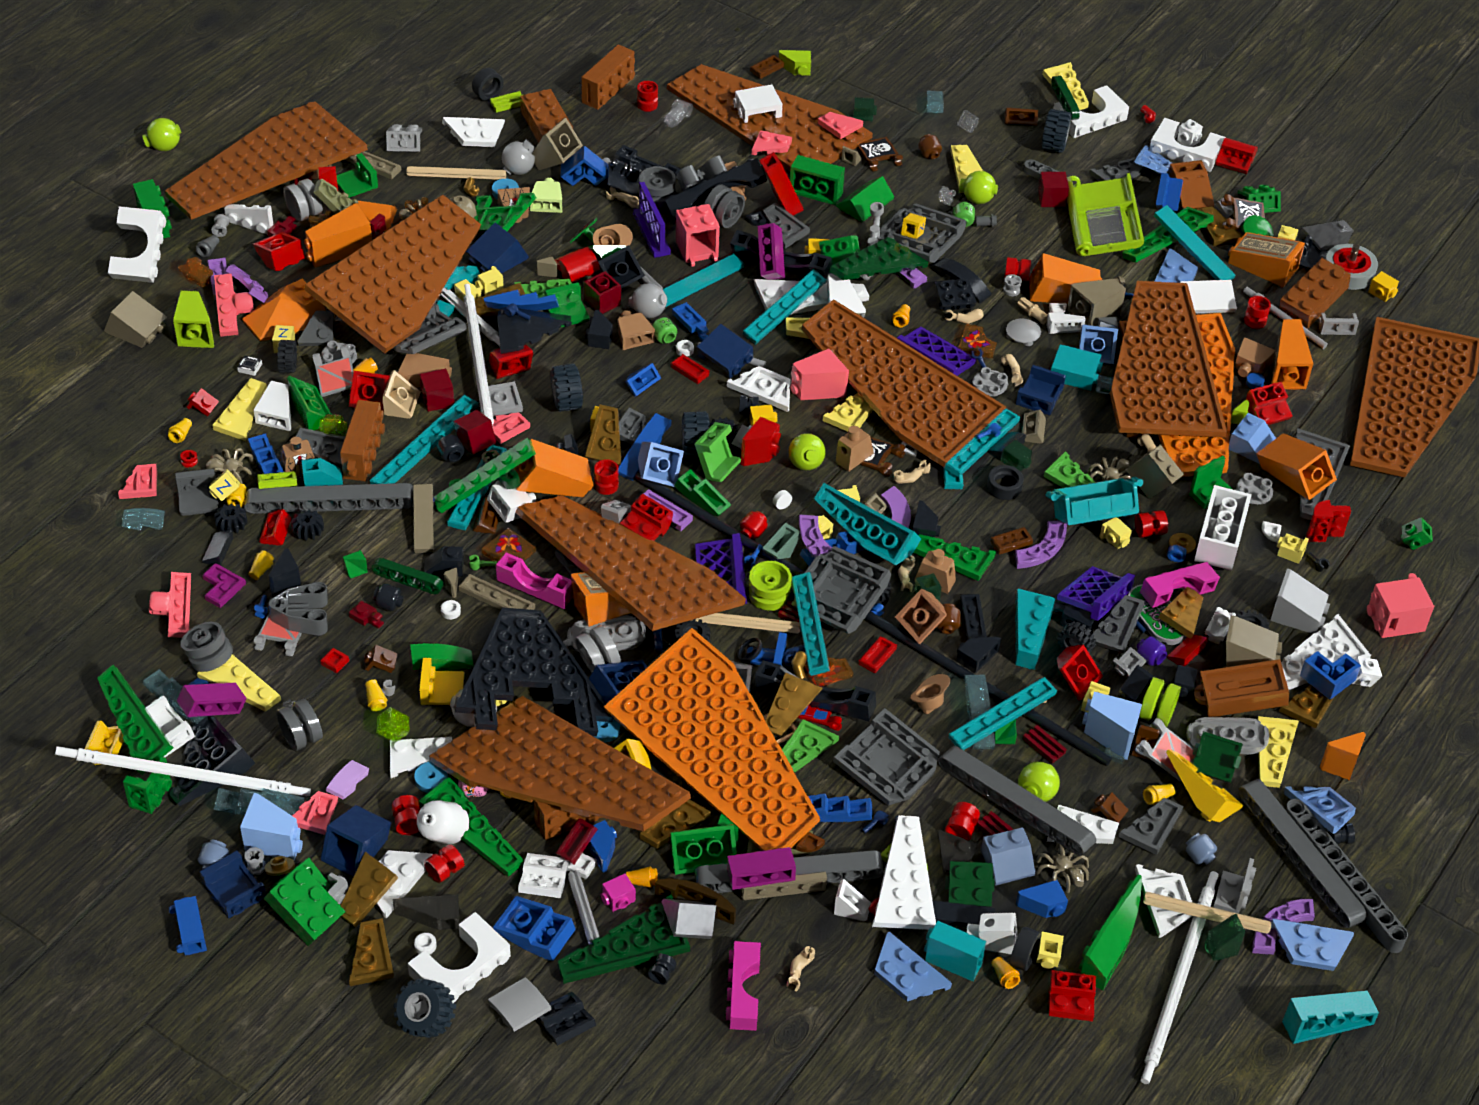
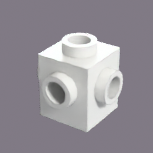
(1189, 133)
(1368, 673)

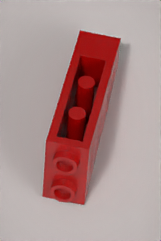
(781, 184)

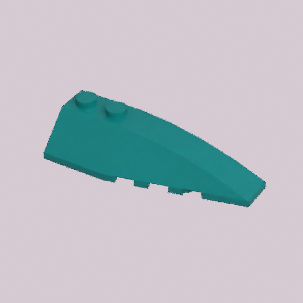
(869, 527)

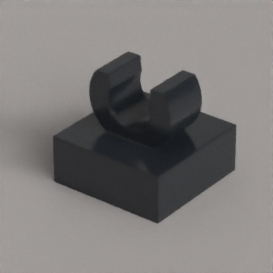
(569, 444)

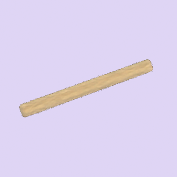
(456, 173)
(751, 622)
(1204, 911)

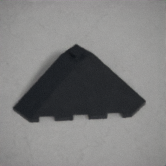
(517, 331)
(210, 750)

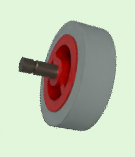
(1356, 261)

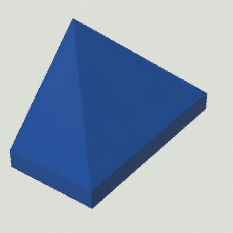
(642, 379)

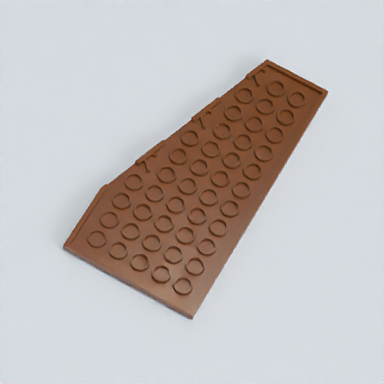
(713, 95)
(265, 158)
(399, 275)
(1163, 367)
(905, 388)
(1409, 392)
(638, 572)
(561, 765)

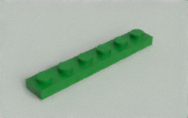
(484, 475)

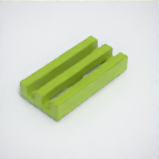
(506, 101)
(275, 480)

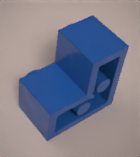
(584, 164)
(1327, 676)

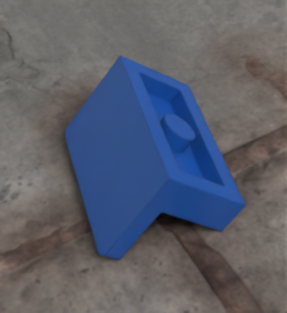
(1169, 192)

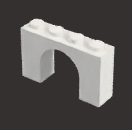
(1112, 111)
(1166, 145)
(144, 266)
(484, 940)

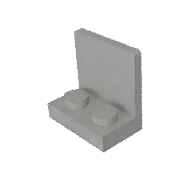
(403, 138)
(1235, 889)

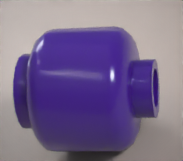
(1152, 651)

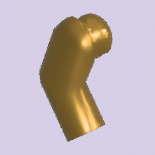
(469, 187)
(798, 663)

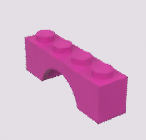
(516, 574)
(1159, 588)
(743, 1007)

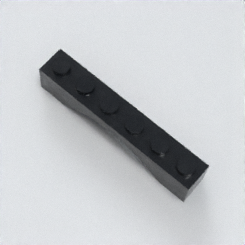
(746, 175)
(747, 246)
(853, 701)

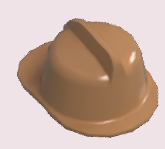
(613, 235)
(931, 692)

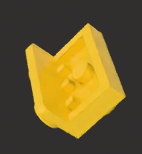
(105, 739)

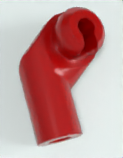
(1149, 116)

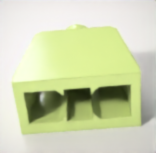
(548, 196)

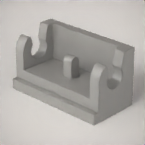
(1338, 326)

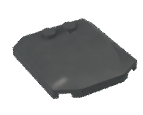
(939, 233)
(434, 330)
(845, 588)
(889, 759)

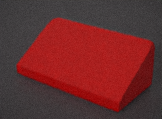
(329, 175)
(275, 528)
(1188, 650)

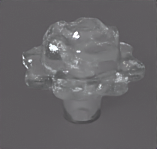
(945, 195)

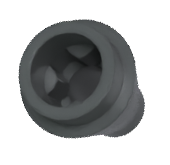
(206, 246)

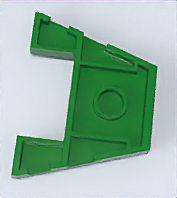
(504, 215)

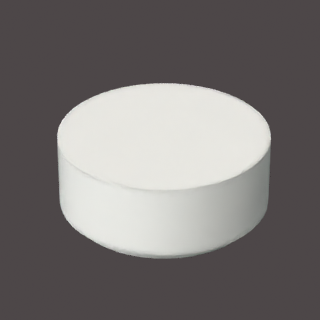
(684, 347)
(782, 499)
(450, 609)
(425, 942)

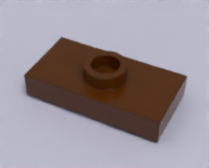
(767, 66)
(1011, 540)

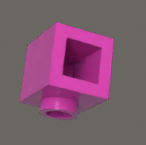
(618, 892)

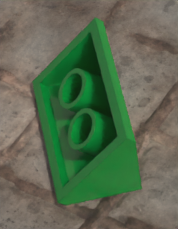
(859, 202)
(307, 402)
(701, 847)

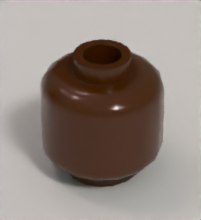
(930, 146)
(951, 621)

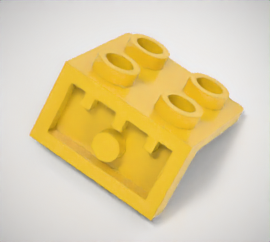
(439, 686)

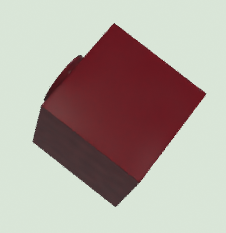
(1053, 189)
(602, 292)
(437, 389)
(475, 431)

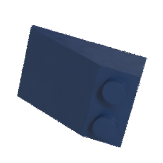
(614, 677)

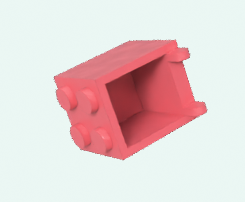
(697, 234)
(1400, 607)

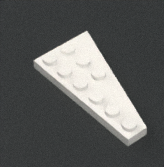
(773, 290)
(1331, 641)
(905, 887)

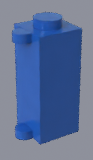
(189, 926)

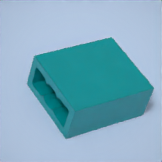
(1078, 366)
(954, 950)

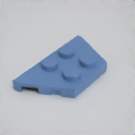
(1153, 161)
(1176, 269)
(1325, 805)
(1312, 944)
(907, 971)

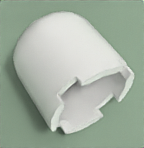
(442, 821)

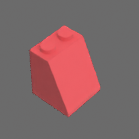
(819, 377)

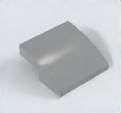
(519, 1004)

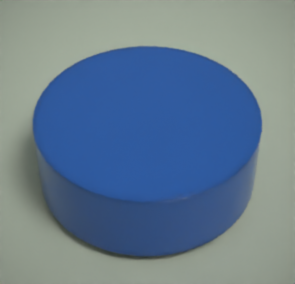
(1255, 380)
(1176, 553)

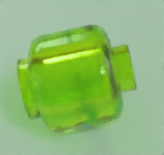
(333, 425)

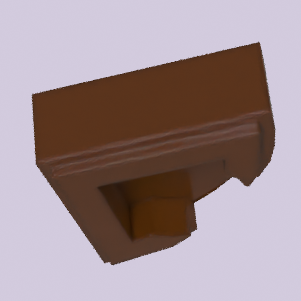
(810, 843)

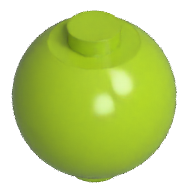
(162, 134)
(978, 187)
(806, 451)
(1040, 780)

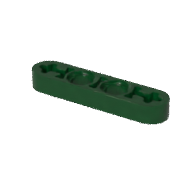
(1065, 97)
(510, 479)
(389, 569)

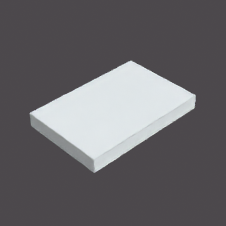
(1212, 296)

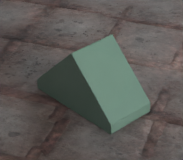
(783, 542)

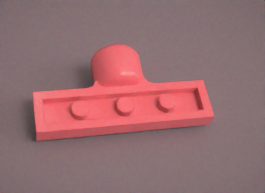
(230, 304)
(174, 604)

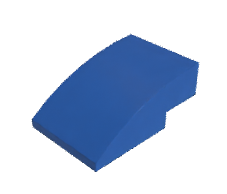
(535, 927)

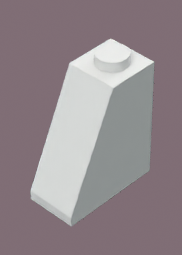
(844, 293)
(274, 407)

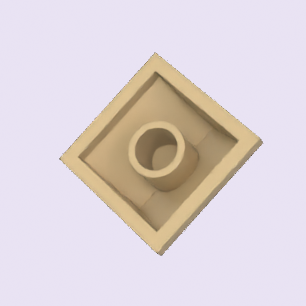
(399, 397)

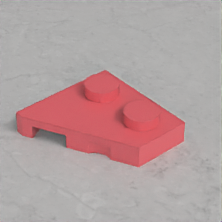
(839, 124)
(771, 143)
(509, 426)
(141, 483)
(316, 812)

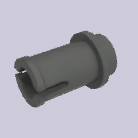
(986, 220)

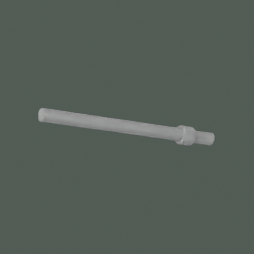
(1282, 315)

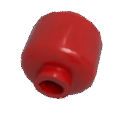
(753, 524)

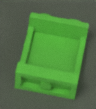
(715, 452)

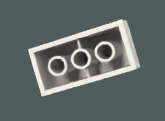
(1222, 527)

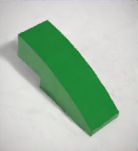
(701, 493)
(442, 656)

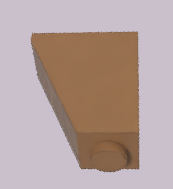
(418, 363)

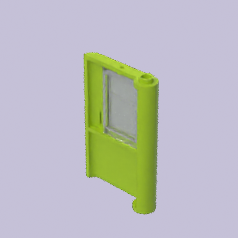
(1101, 217)

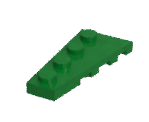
(966, 560)

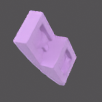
(346, 779)

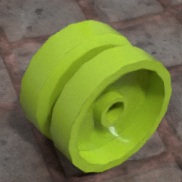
(769, 585)
(1155, 700)

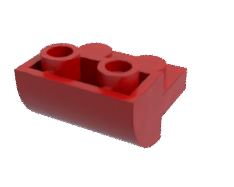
(1236, 155)
(578, 264)
(1269, 403)
(648, 518)
(1328, 521)
(1072, 995)

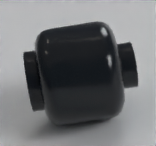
(450, 448)
(388, 597)

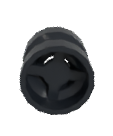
(746, 403)
(1344, 834)
(661, 970)

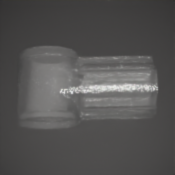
(679, 110)

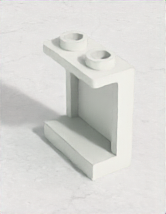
(757, 101)
(170, 723)

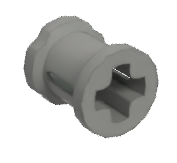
(219, 228)
(253, 861)

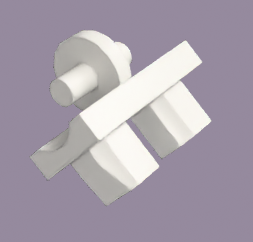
(1219, 625)

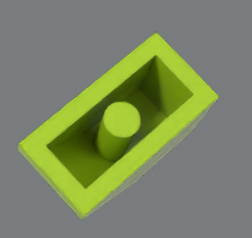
(796, 61)

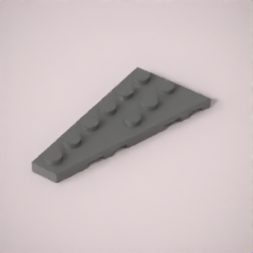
(1336, 452)

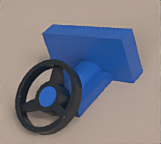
(758, 654)

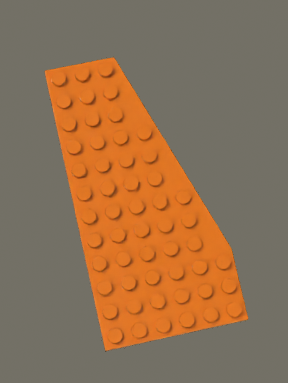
(1196, 451)
(714, 737)

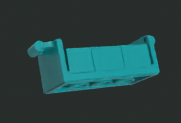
(1096, 500)

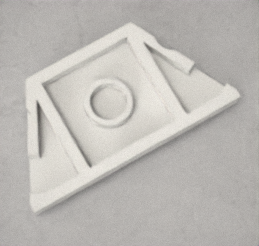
(475, 130)
(766, 385)
(408, 868)
(1168, 885)

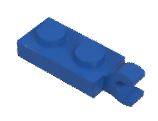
(691, 320)

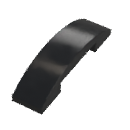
(629, 156)
(959, 271)

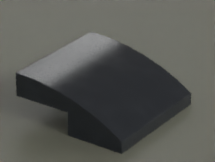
(566, 1019)

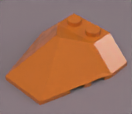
(286, 307)

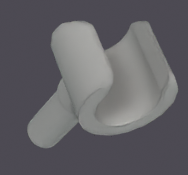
(387, 689)

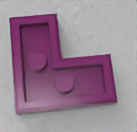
(225, 585)

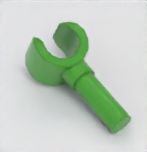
(475, 562)

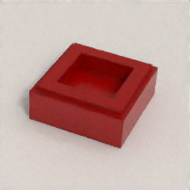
(334, 660)

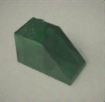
(1225, 938)

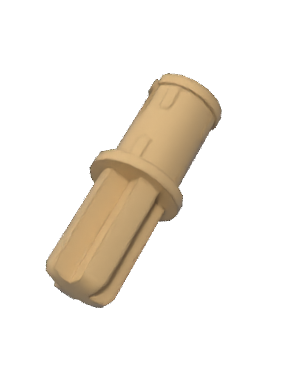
(1033, 310)

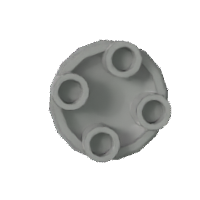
(1023, 331)
(333, 352)
(990, 381)
(1259, 488)

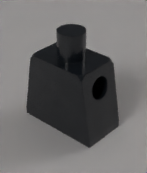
(1072, 613)

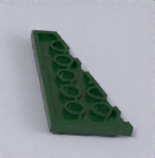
(882, 257)
(625, 946)

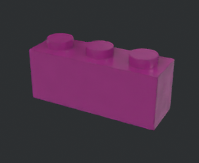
(771, 251)
(211, 699)
(761, 868)

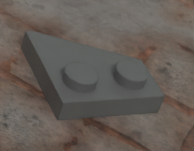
(318, 330)
(631, 426)

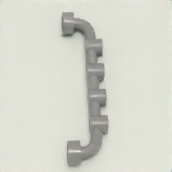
(876, 210)

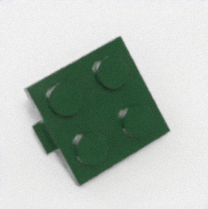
(1217, 756)
(970, 883)

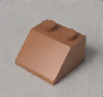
(921, 615)

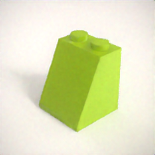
(192, 321)

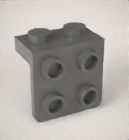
(194, 492)

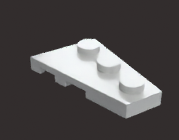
(252, 217)
(412, 753)
(1102, 828)

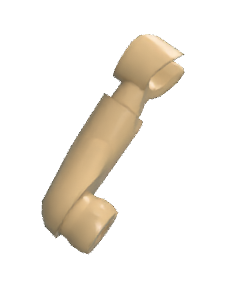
(631, 201)
(967, 318)
(1010, 360)
(1146, 440)
(900, 477)
(904, 571)
(798, 964)

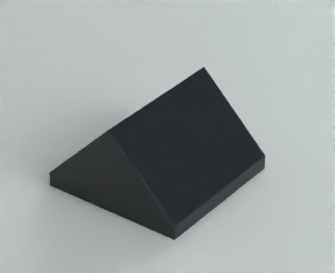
(622, 266)
(284, 574)

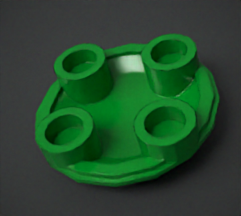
(1257, 225)

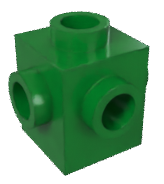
(1416, 533)

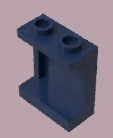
(726, 350)
(1041, 390)
(232, 885)

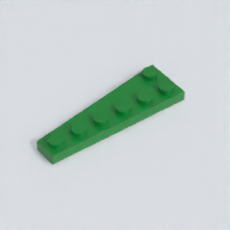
(1161, 237)
(137, 725)
(480, 834)

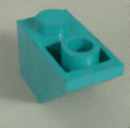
(321, 473)

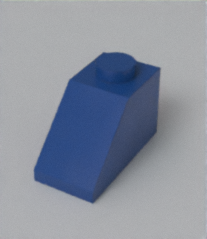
(602, 845)
(1043, 899)

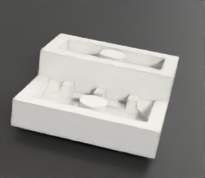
(543, 875)

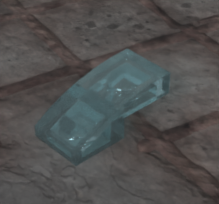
(935, 101)
(140, 517)

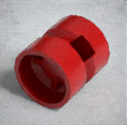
(647, 96)
(1019, 268)
(1257, 312)
(606, 477)
(1149, 524)
(405, 812)
(963, 820)
(446, 862)

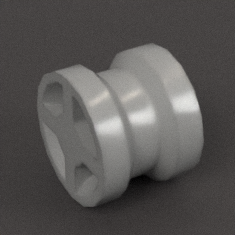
(1012, 285)

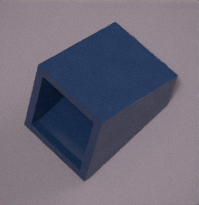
(496, 249)
(352, 836)

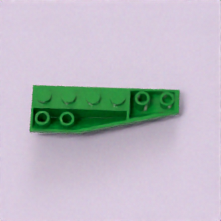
(1113, 938)

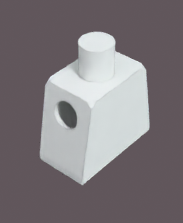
(507, 500)
(997, 930)

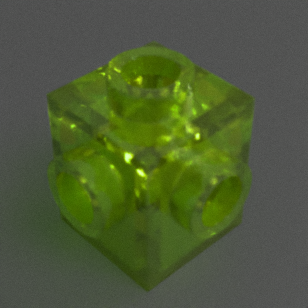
(392, 724)

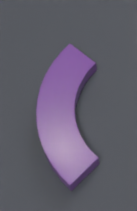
(254, 287)
(898, 506)
(812, 536)
(1045, 549)
(1292, 911)

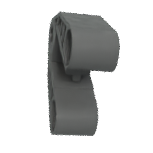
(689, 177)
(295, 609)

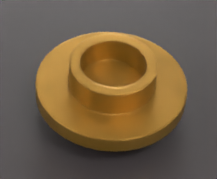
(1183, 540)
(279, 866)

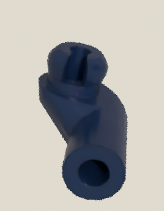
(789, 654)

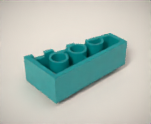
(1032, 623)
(1328, 1015)

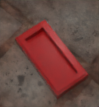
(690, 369)
(877, 654)

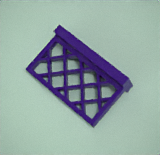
(651, 223)
(944, 346)
(736, 560)
(1108, 597)

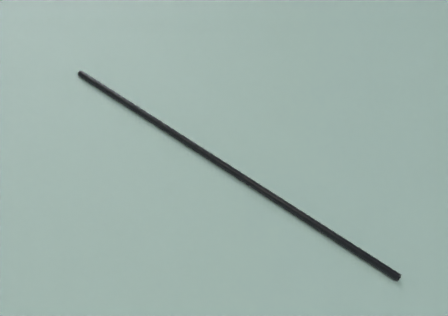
(882, 624)

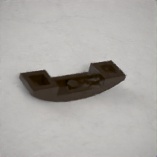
(696, 892)

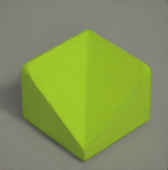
(1239, 412)

